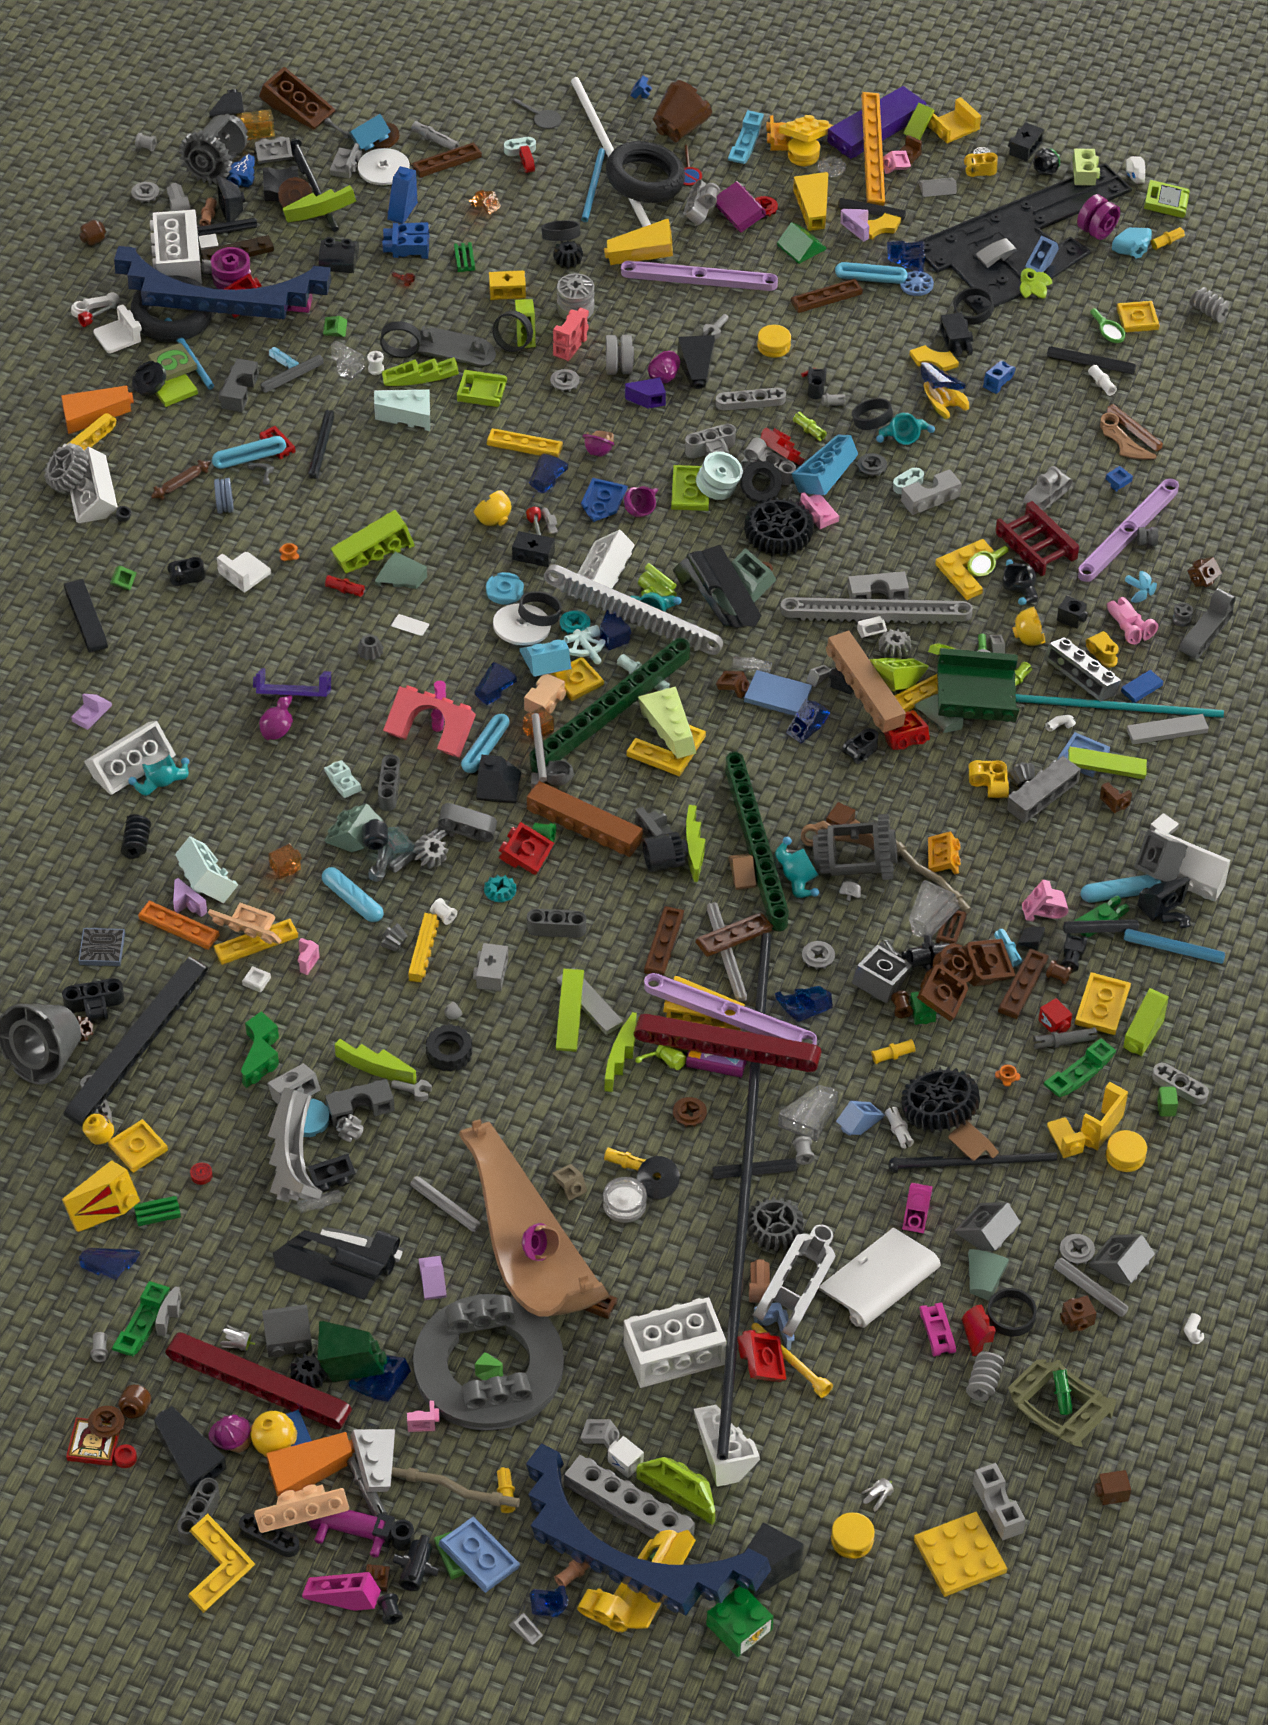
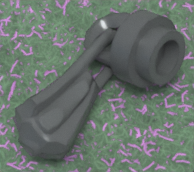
(376, 872)

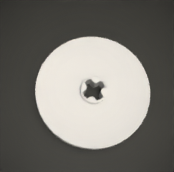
(381, 165)
(509, 628)

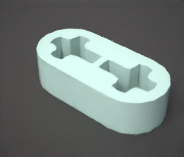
(511, 146)
(907, 479)

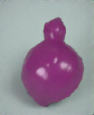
(640, 501)
(276, 720)

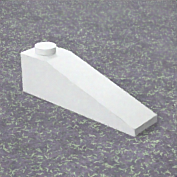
(742, 1451)

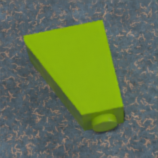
(525, 307)
(1146, 1022)

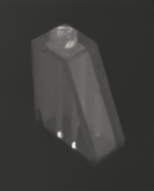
(932, 909)
(810, 1112)

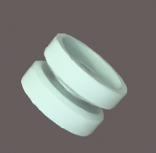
(719, 475)

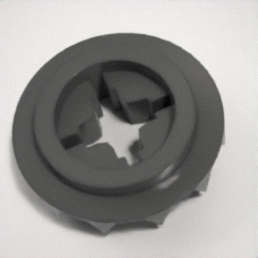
(869, 460)

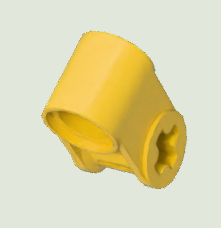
(982, 164)
(1103, 649)

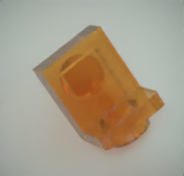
(486, 199)

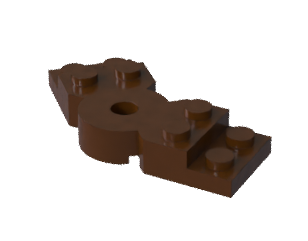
(955, 966)

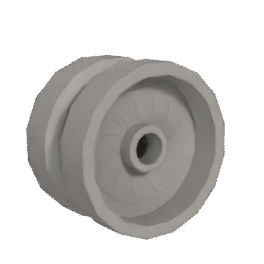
(619, 354)

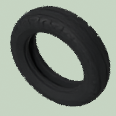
(640, 190)
(170, 330)

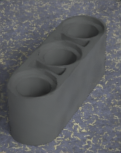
(389, 782)
(467, 822)
(556, 923)
(198, 1501)

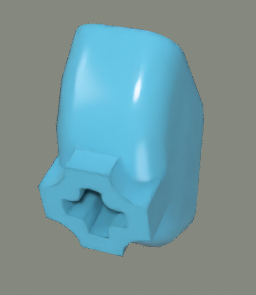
(1132, 242)

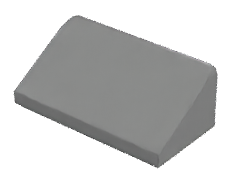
(938, 187)

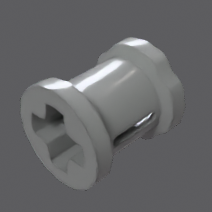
(145, 141)
(803, 1149)

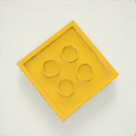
(960, 1554)

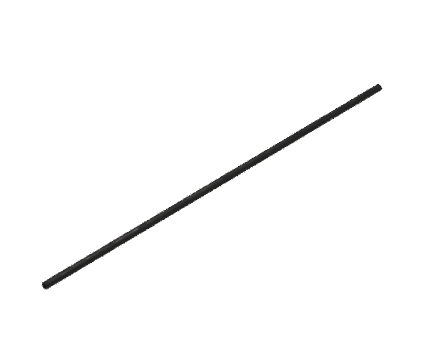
(742, 1217)

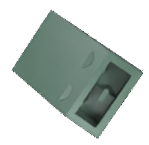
(754, 576)

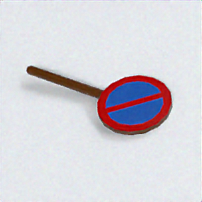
(692, 174)

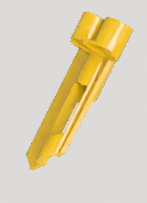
(631, 1609)

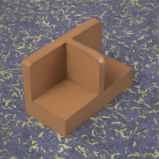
(972, 1141)

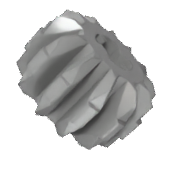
(895, 644)
(423, 849)

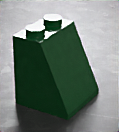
(348, 1352)

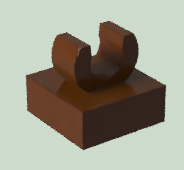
(380, 1575)

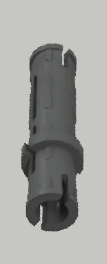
(1056, 1039)
(371, 1498)

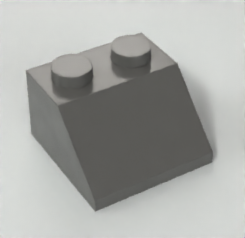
(1161, 856)
(881, 973)
(988, 1225)
(1122, 1257)
(287, 1330)

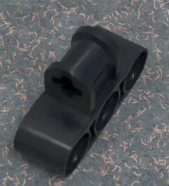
(94, 997)

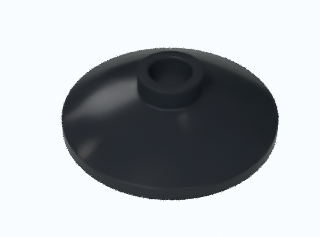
(669, 1177)

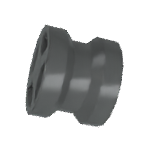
(1182, 614)

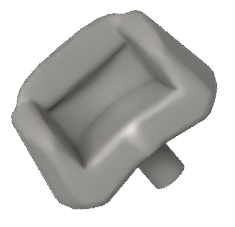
(850, 889)

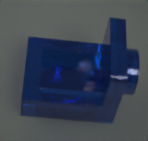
(548, 1602)

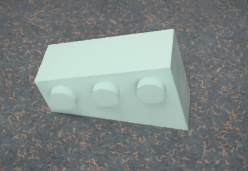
(403, 406)
(203, 871)

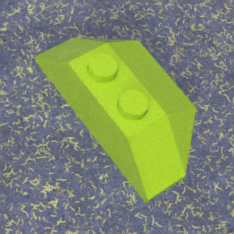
(899, 672)
(679, 1485)

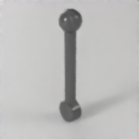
(346, 134)

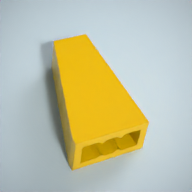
(641, 244)

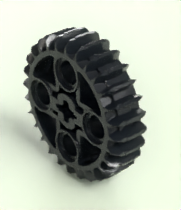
(778, 526)
(940, 1099)

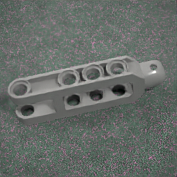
(815, 1248)

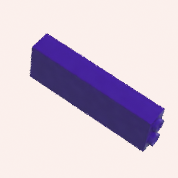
(895, 114)

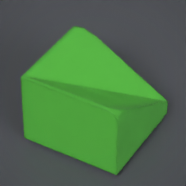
(335, 326)
(123, 578)
(1167, 1101)
(488, 1367)

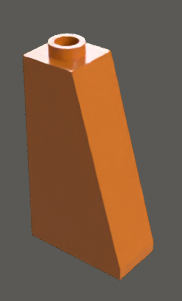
(86, 407)
(308, 1462)

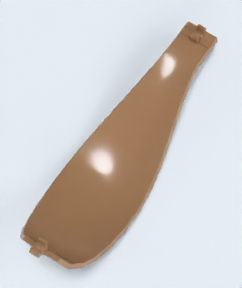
(512, 1205)

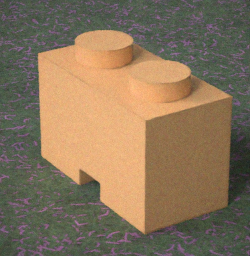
(546, 695)

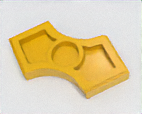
(884, 224)
(943, 360)

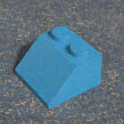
(370, 132)

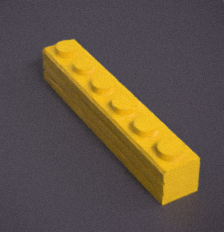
(422, 948)

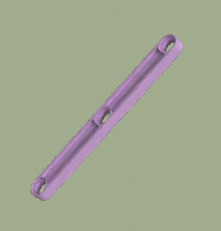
(710, 277)
(1120, 538)
(715, 1007)

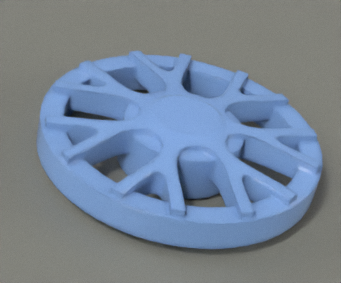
(917, 283)

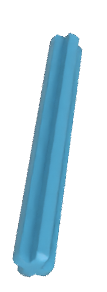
(1174, 946)

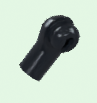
(1176, 917)

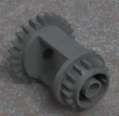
(214, 148)
(884, 847)

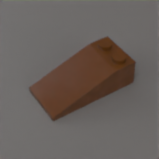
(295, 99)

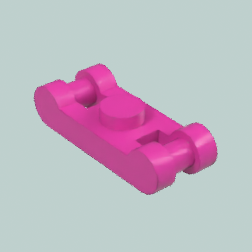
(437, 716)
(937, 1329)

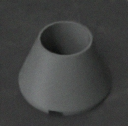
(38, 1039)

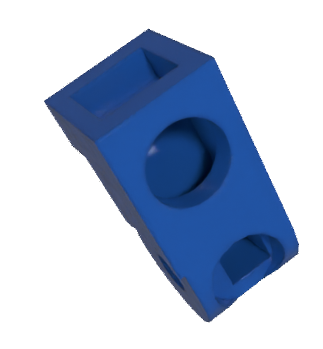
(998, 376)

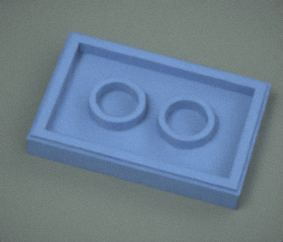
(777, 693)
(479, 1554)

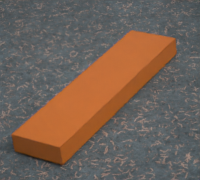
(178, 925)

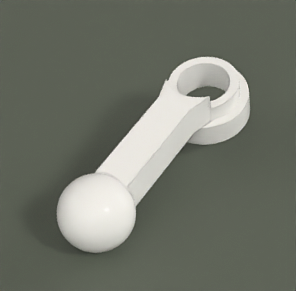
(88, 304)

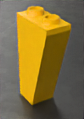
(812, 198)
(682, 1013)

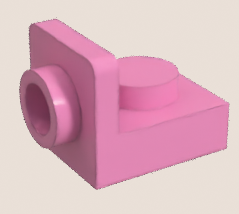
(895, 161)
(308, 955)
(423, 1421)

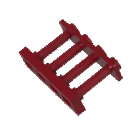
(1043, 525)

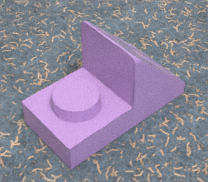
(856, 222)
(91, 711)
(187, 897)
(432, 1278)

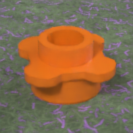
(289, 552)
(1010, 1071)

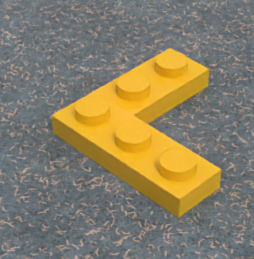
(954, 568)
(663, 758)
(232, 1558)

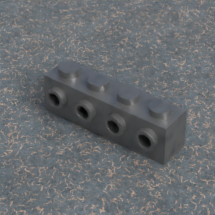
(1082, 669)
(1043, 789)

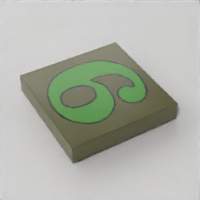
(174, 360)

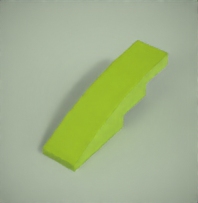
(316, 206)
(414, 373)
(694, 843)
(570, 1010)
(622, 1048)
(380, 1064)

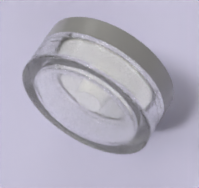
(624, 1199)

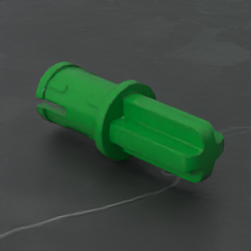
(1062, 1391)

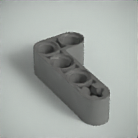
(1209, 625)

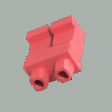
(571, 334)

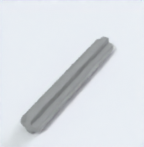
(445, 1203)
(1091, 1287)

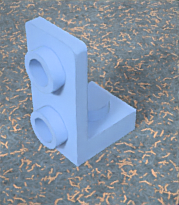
(778, 1315)

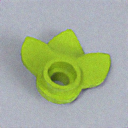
(1034, 285)

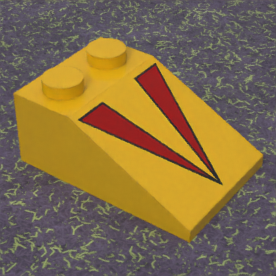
(101, 1197)

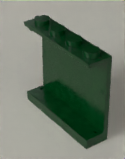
(977, 685)

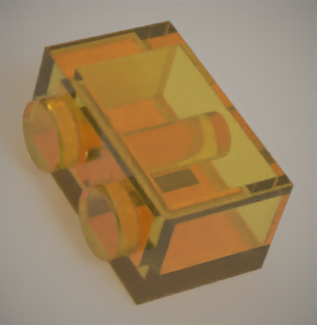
(258, 123)

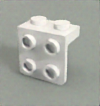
(119, 333)
(243, 571)

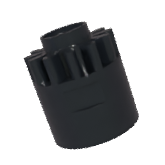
(664, 851)

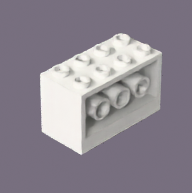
(176, 244)
(674, 1342)

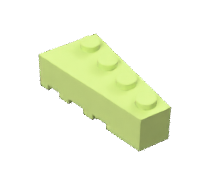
(668, 717)

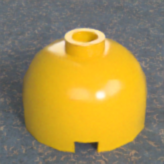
(494, 510)
(1029, 628)
(272, 1432)

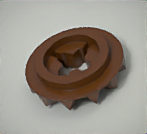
(695, 1106)
(106, 1413)

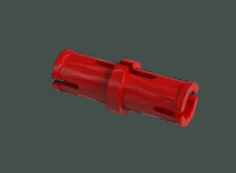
(344, 586)

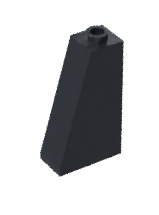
(188, 1449)

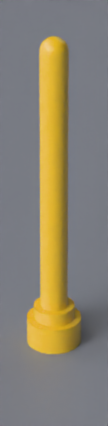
(821, 1385)

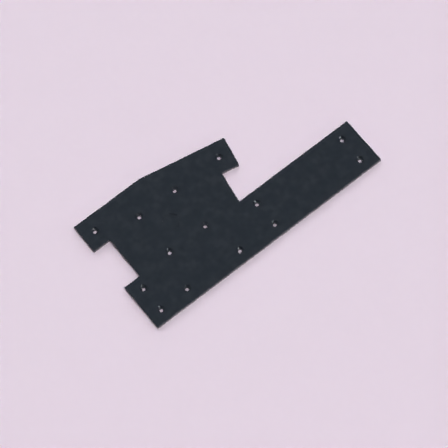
(1021, 225)

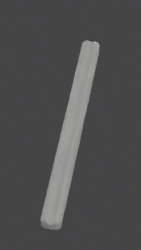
(727, 955)

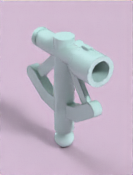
(582, 638)

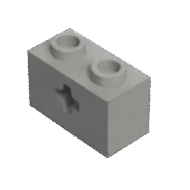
(491, 967)

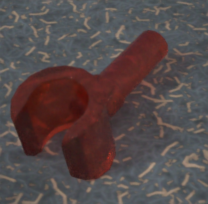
(407, 278)

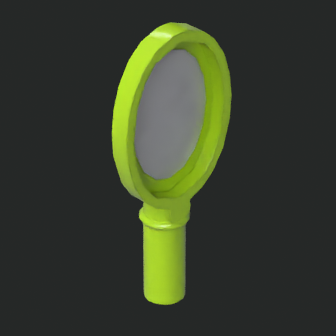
(984, 562)

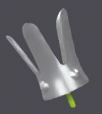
(238, 1339)
(881, 1487)

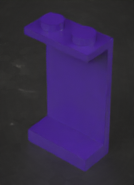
(322, 690)

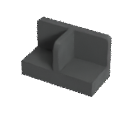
(652, 823)

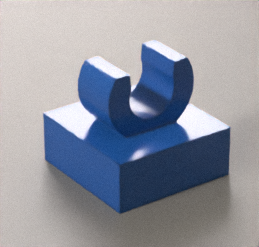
(641, 88)
(1118, 478)

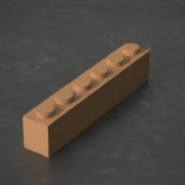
(865, 681)

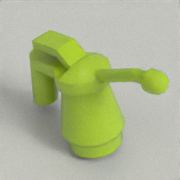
(671, 1056)

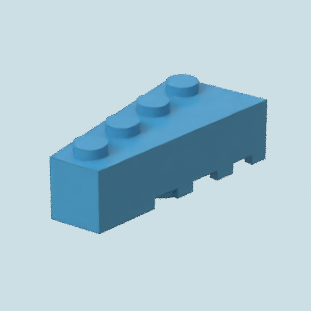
(825, 466)

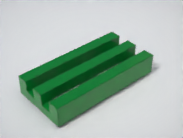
(463, 248)
(156, 1208)

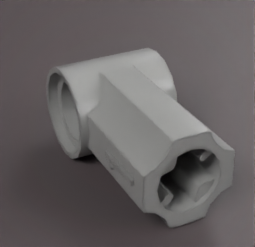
(177, 199)

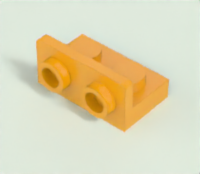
(777, 141)
(943, 853)

